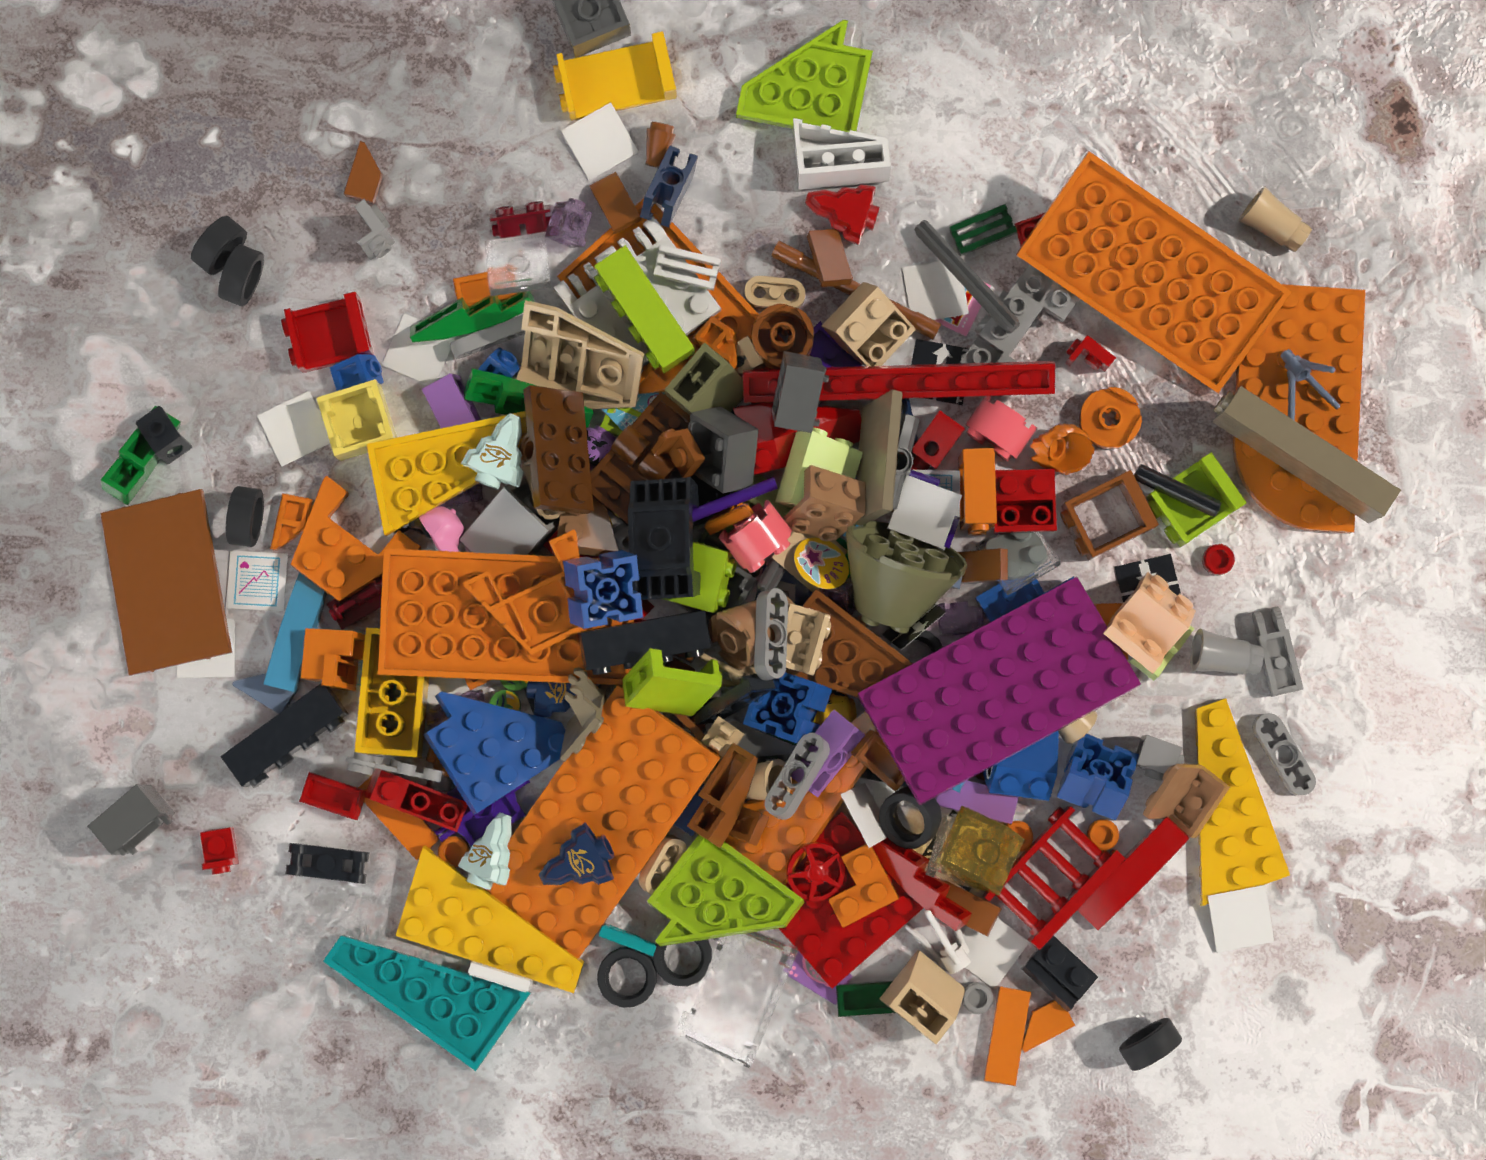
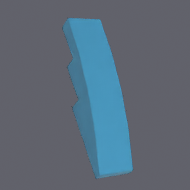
(301, 612)

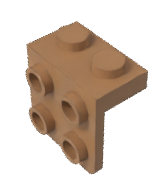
(828, 505)
(1186, 797)

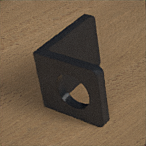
(162, 435)

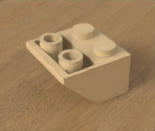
(868, 326)
(925, 997)

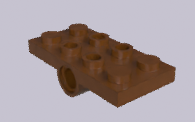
(557, 450)
(633, 457)

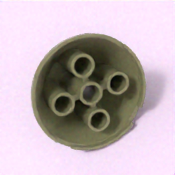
(897, 575)

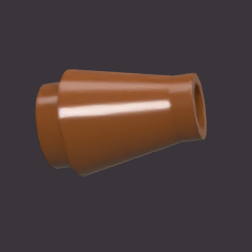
(658, 140)

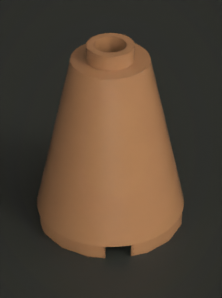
(736, 634)

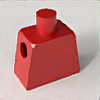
(942, 431)

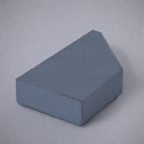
(272, 697)

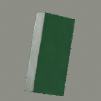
(862, 998)

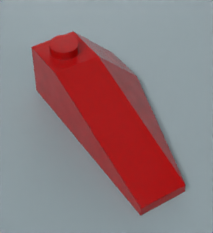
(776, 442)

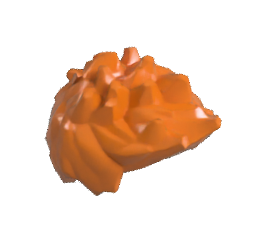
(1063, 449)

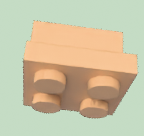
(1150, 621)

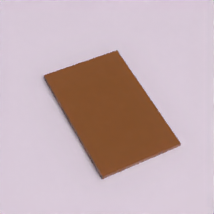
(166, 582)

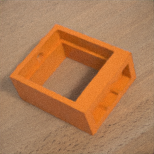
(978, 490)

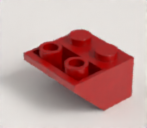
(1025, 501)

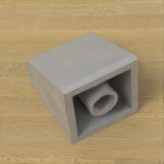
(510, 525)

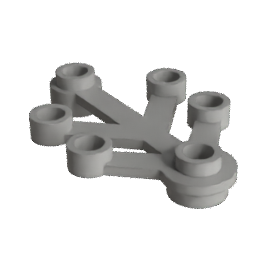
(366, 763)

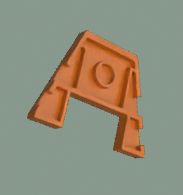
(334, 556)
(538, 614)

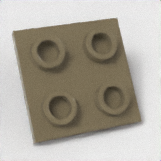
(587, 709)

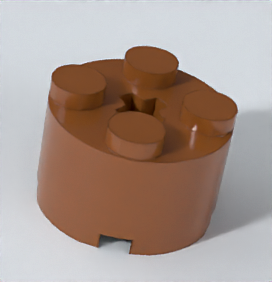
(783, 320)

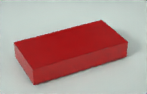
(333, 796)

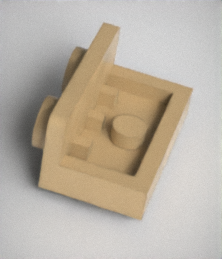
(805, 638)

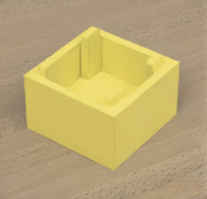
(356, 418)

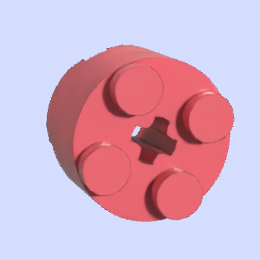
(999, 427)
(757, 537)

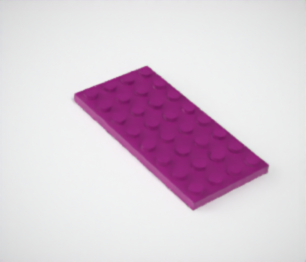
(998, 690)

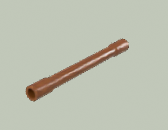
(797, 260)

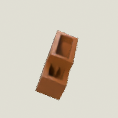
(724, 795)

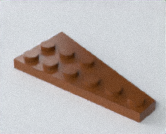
(851, 653)

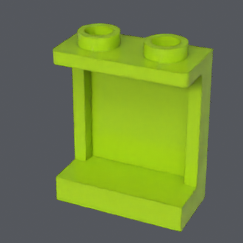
(1186, 522)
(715, 569)
(668, 688)

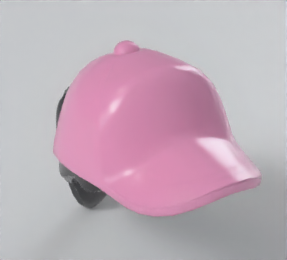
(439, 525)

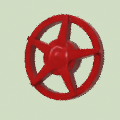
(815, 871)

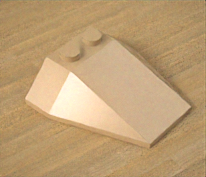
(578, 358)

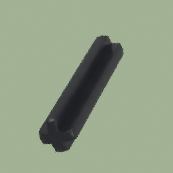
(1177, 490)

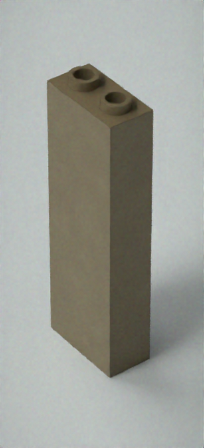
(1305, 455)

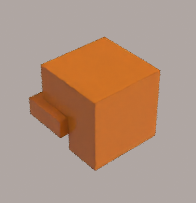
(332, 657)

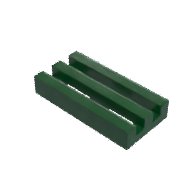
(1005, 220)

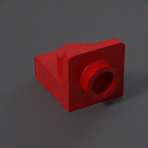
(1095, 355)
(219, 850)

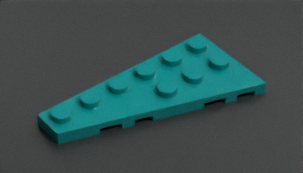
(440, 1001)

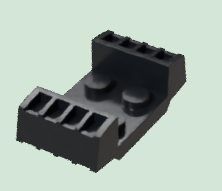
(663, 537)

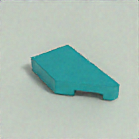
(627, 939)

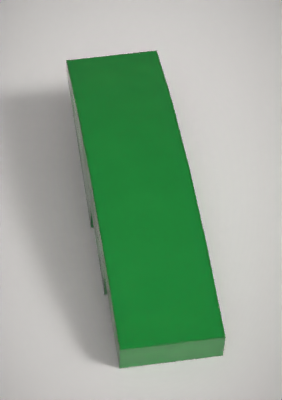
(460, 319)
(502, 392)

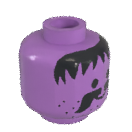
(598, 444)

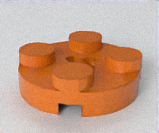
(1126, 412)

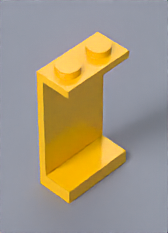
(619, 76)

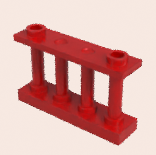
(1083, 884)

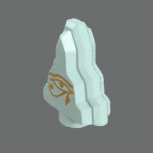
(498, 456)
(489, 855)

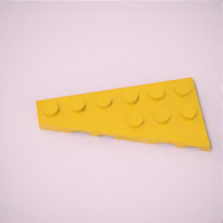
(425, 469)
(1238, 839)
(475, 925)

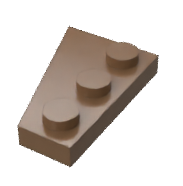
(592, 529)

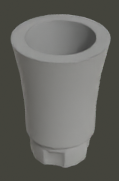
(1224, 654)

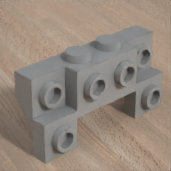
(1025, 300)

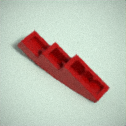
(908, 870)
(1134, 872)

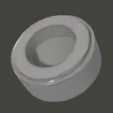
(977, 998)

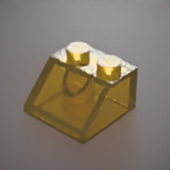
(980, 851)

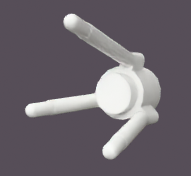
(952, 956)

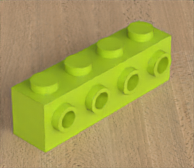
(644, 309)

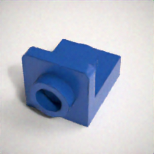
(501, 363)
(356, 371)

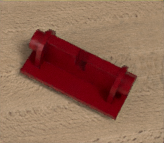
(509, 219)
(358, 605)

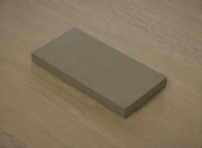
(879, 459)

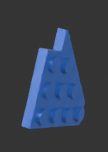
(492, 747)

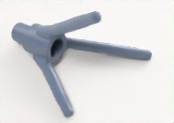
(1299, 370)

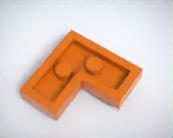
(871, 887)

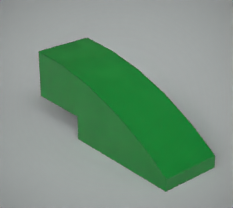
(132, 467)

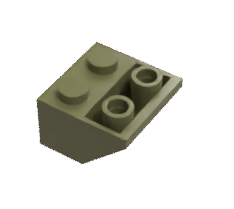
(706, 383)

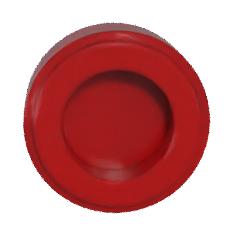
(1218, 559)

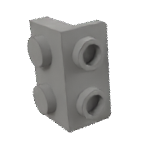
(378, 241)

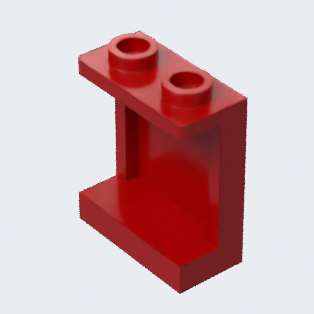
(327, 333)

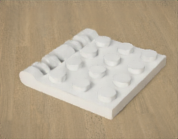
(687, 303)

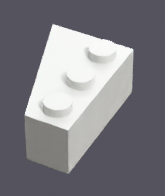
(838, 157)

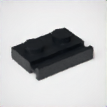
(1059, 973)

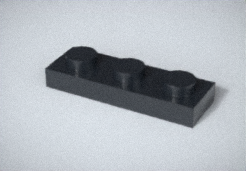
(733, 699)

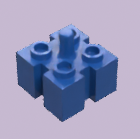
(603, 589)
(789, 708)
(1098, 776)

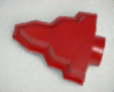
(847, 210)

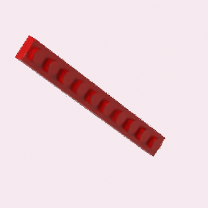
(917, 381)

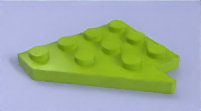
(813, 84)
(720, 895)

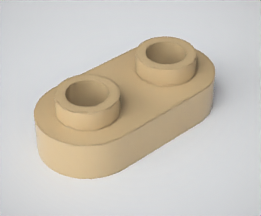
(775, 290)
(661, 863)

